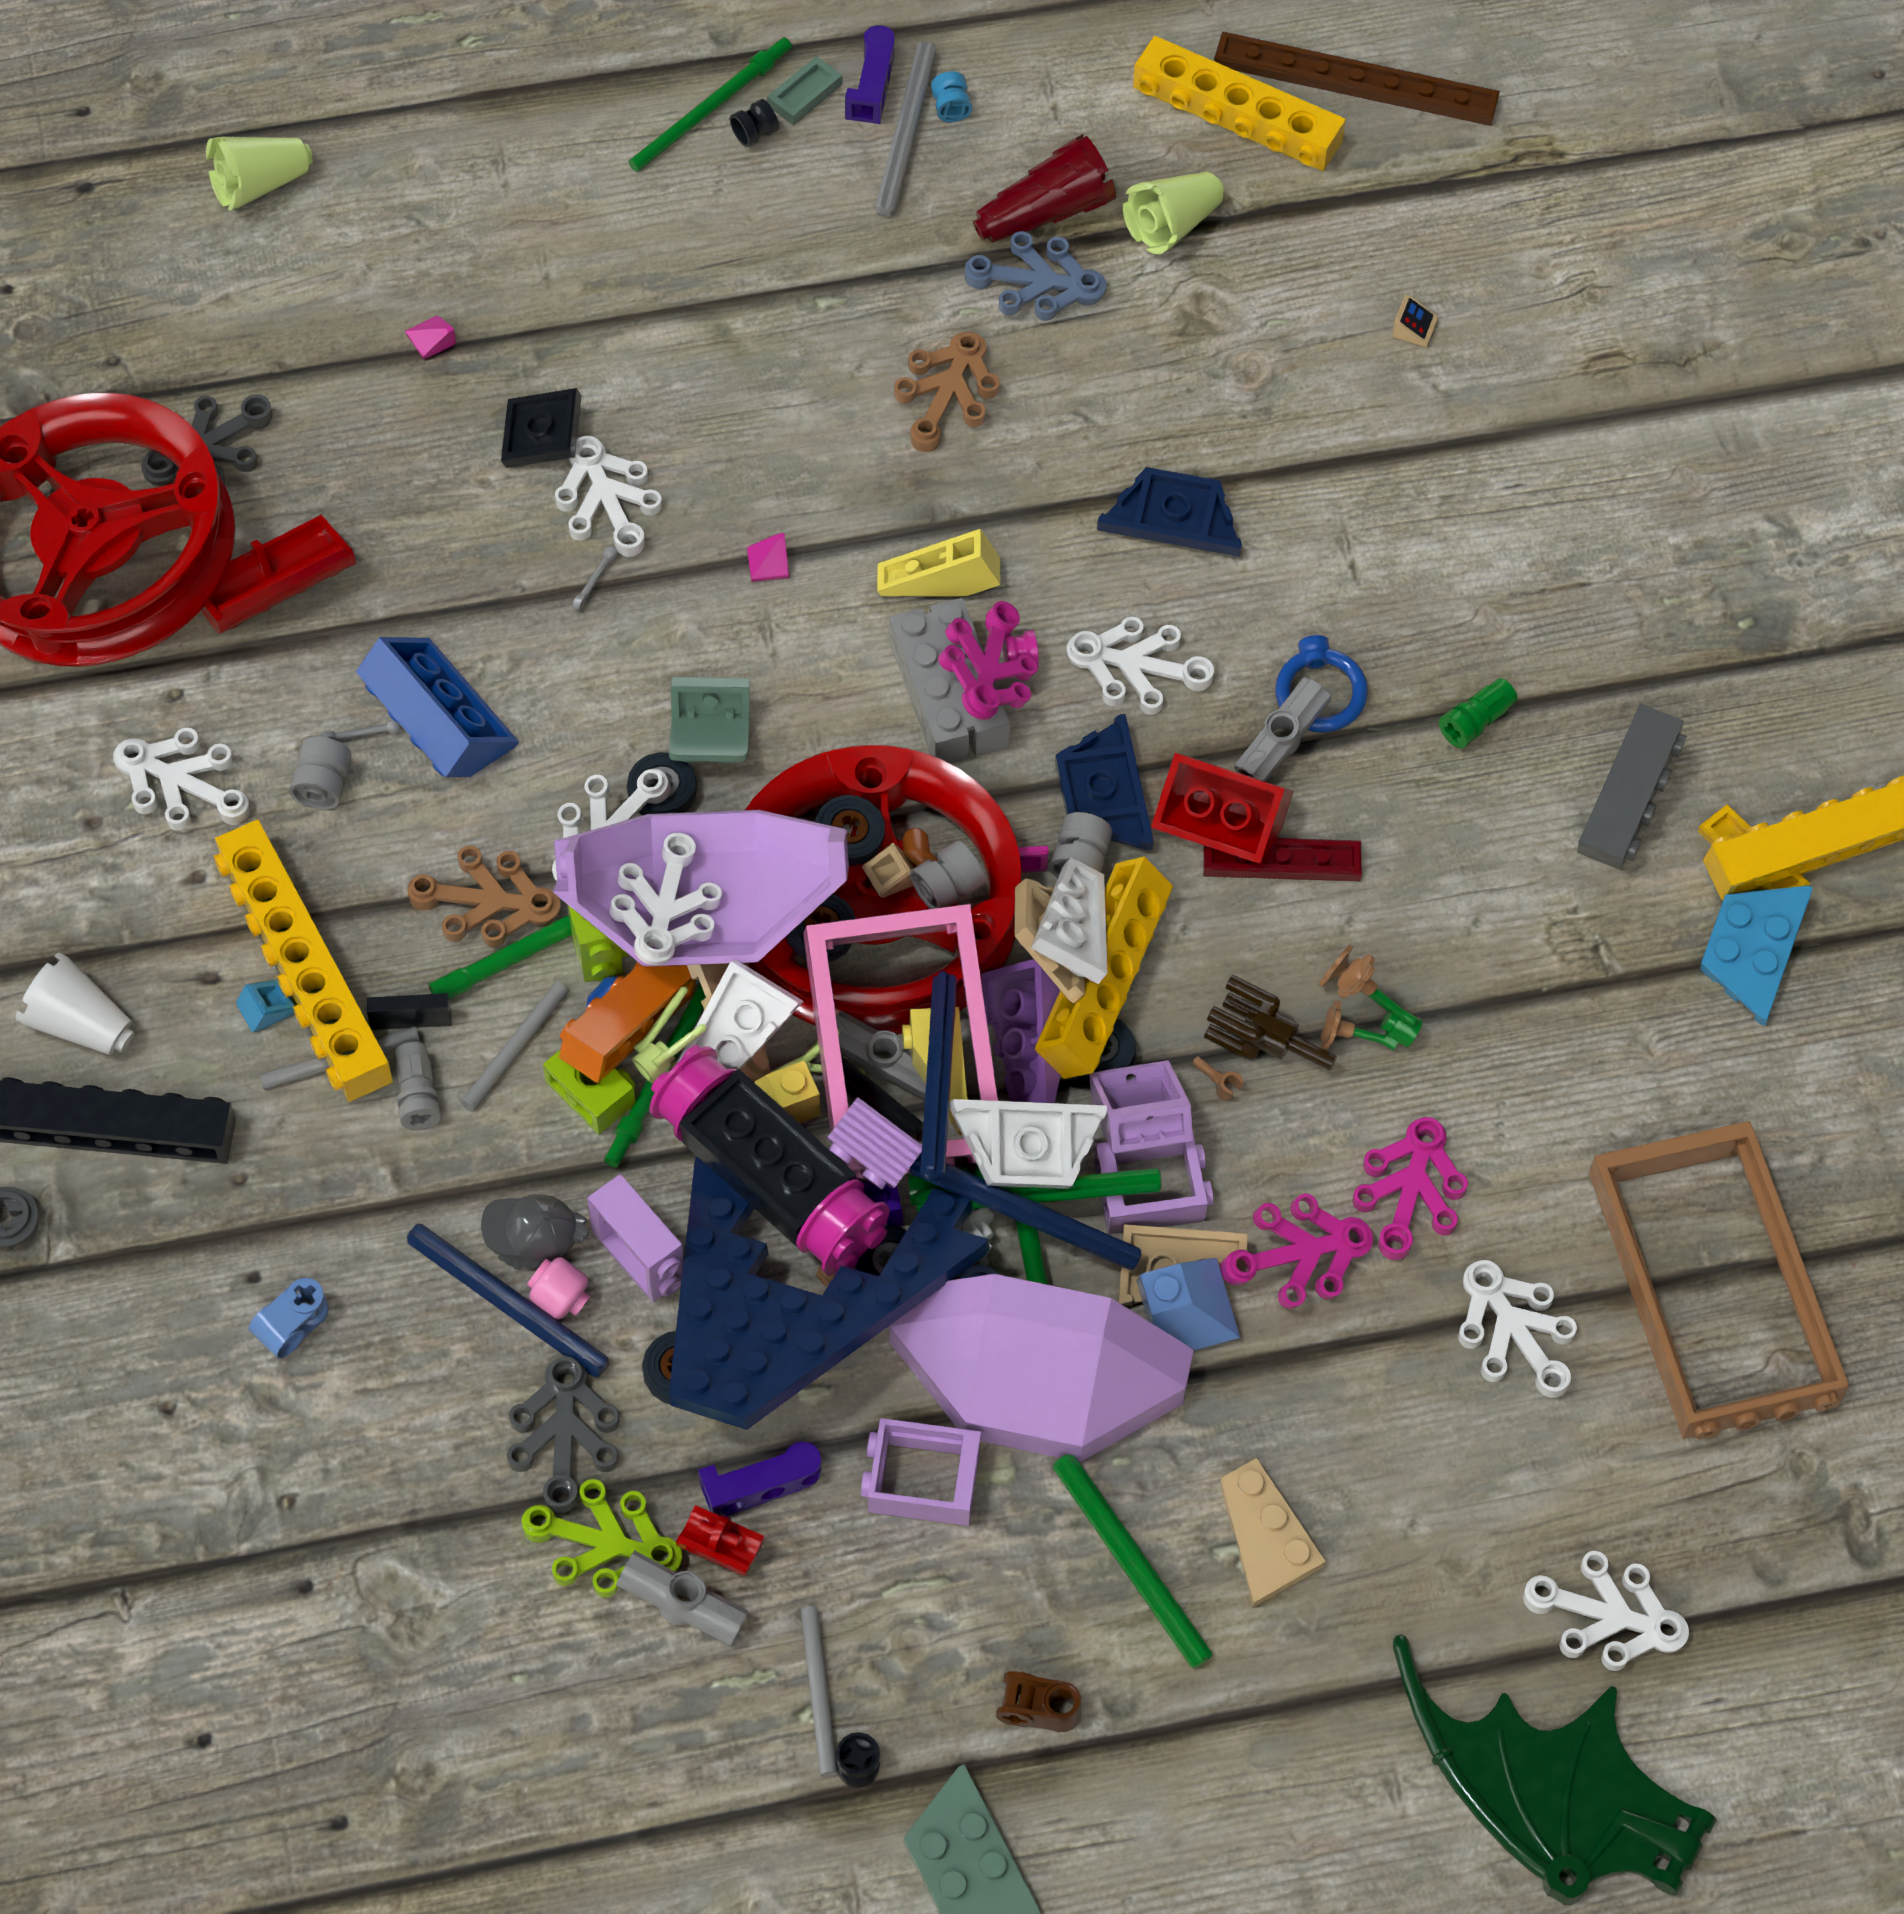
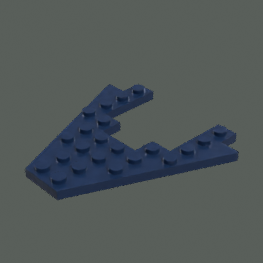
(759, 1342)

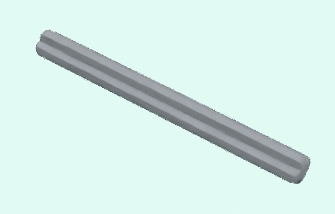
(905, 129)

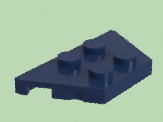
(1174, 511)
(1104, 781)

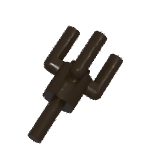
(1262, 1029)

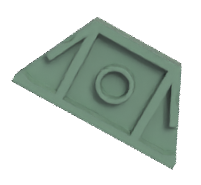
(965, 1855)

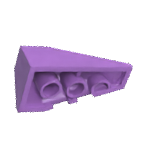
(1017, 1008)

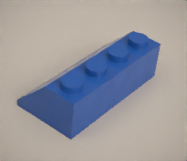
(435, 705)

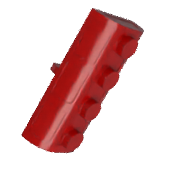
(277, 572)

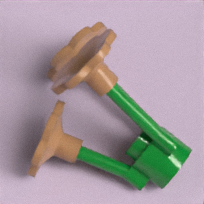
(1398, 1023)

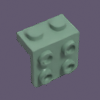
(709, 719)

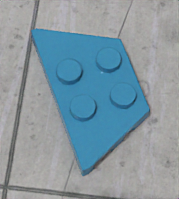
(1754, 944)

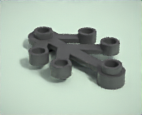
(250, 406)
(563, 1426)

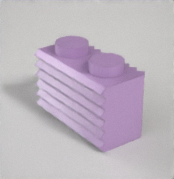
(873, 1144)

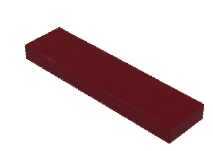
(1292, 860)

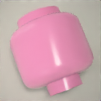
(558, 1288)

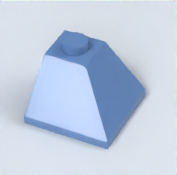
(1189, 1303)

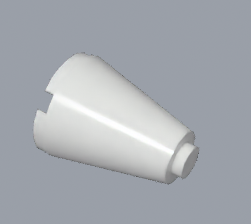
(74, 1009)

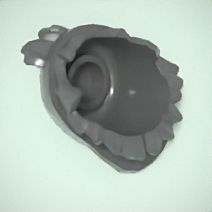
(531, 1229)

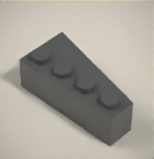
(1631, 787)

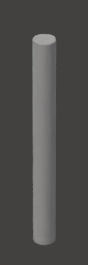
(514, 1046)
(314, 1066)
(818, 1692)

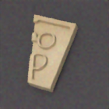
(1172, 1246)
(1268, 1534)

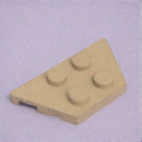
(1030, 906)

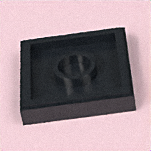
(541, 428)

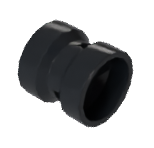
(754, 123)
(856, 1750)

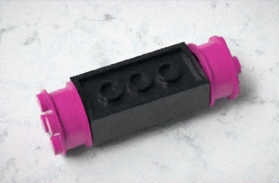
(769, 1159)

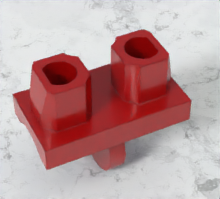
(720, 1540)

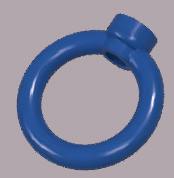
(1314, 654)

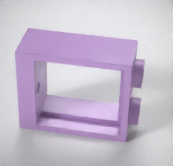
(1129, 1104)
(1157, 1213)
(636, 1238)
(926, 1438)

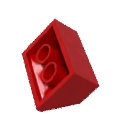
(1221, 808)

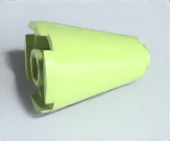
(254, 166)
(1170, 208)

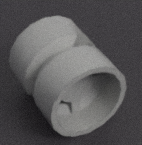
(320, 773)
(1084, 839)
(951, 875)

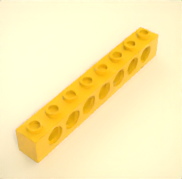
(353, 1073)

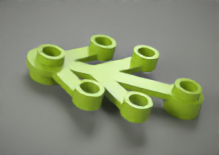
(605, 1543)

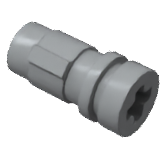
(418, 1098)

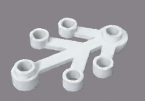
(606, 492)
(1134, 661)
(177, 776)
(626, 811)
(665, 907)
(1514, 1323)
(1613, 1614)

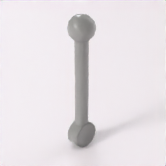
(609, 554)
(391, 726)

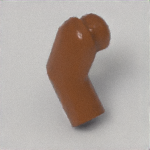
(917, 847)

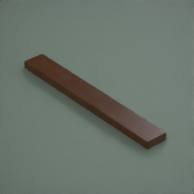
(1357, 78)

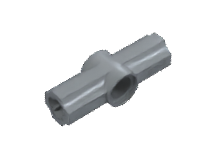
(1295, 714)
(863, 1042)
(703, 1611)

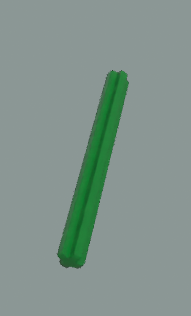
(1083, 1187)
(1132, 1561)

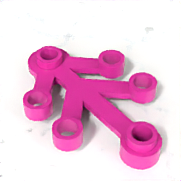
(980, 696)
(1412, 1181)
(1303, 1248)

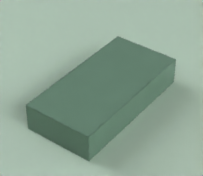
(804, 90)

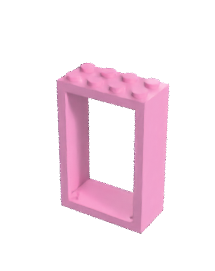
(824, 936)

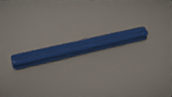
(938, 1076)
(1035, 1215)
(507, 1299)

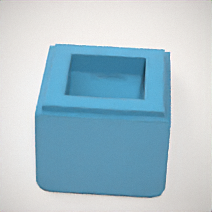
(263, 1004)

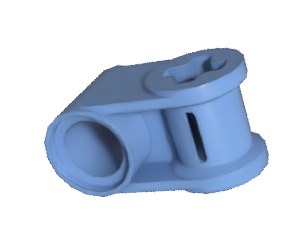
(286, 1321)

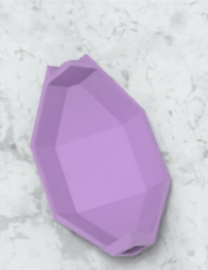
(764, 862)
(1041, 1364)

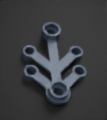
(1039, 278)

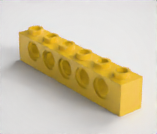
(1239, 103)
(1079, 1031)

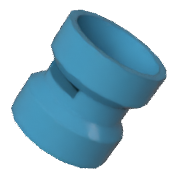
(951, 96)

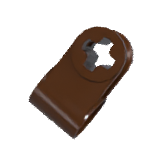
(1035, 1702)

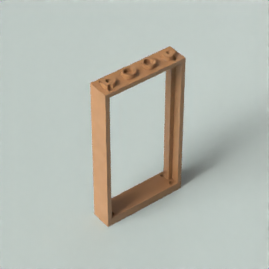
(1687, 1151)

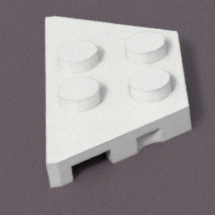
(1027, 1140)

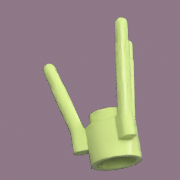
(656, 1059)

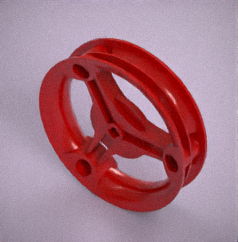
(100, 523)
(888, 779)

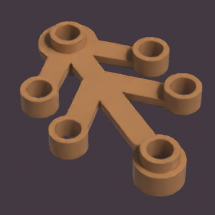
(947, 384)
(488, 899)

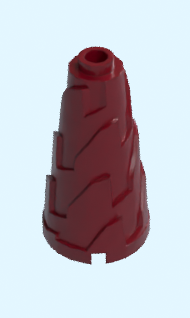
(1050, 192)

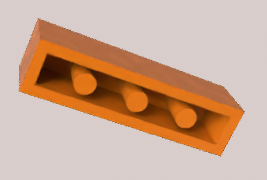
(622, 1018)

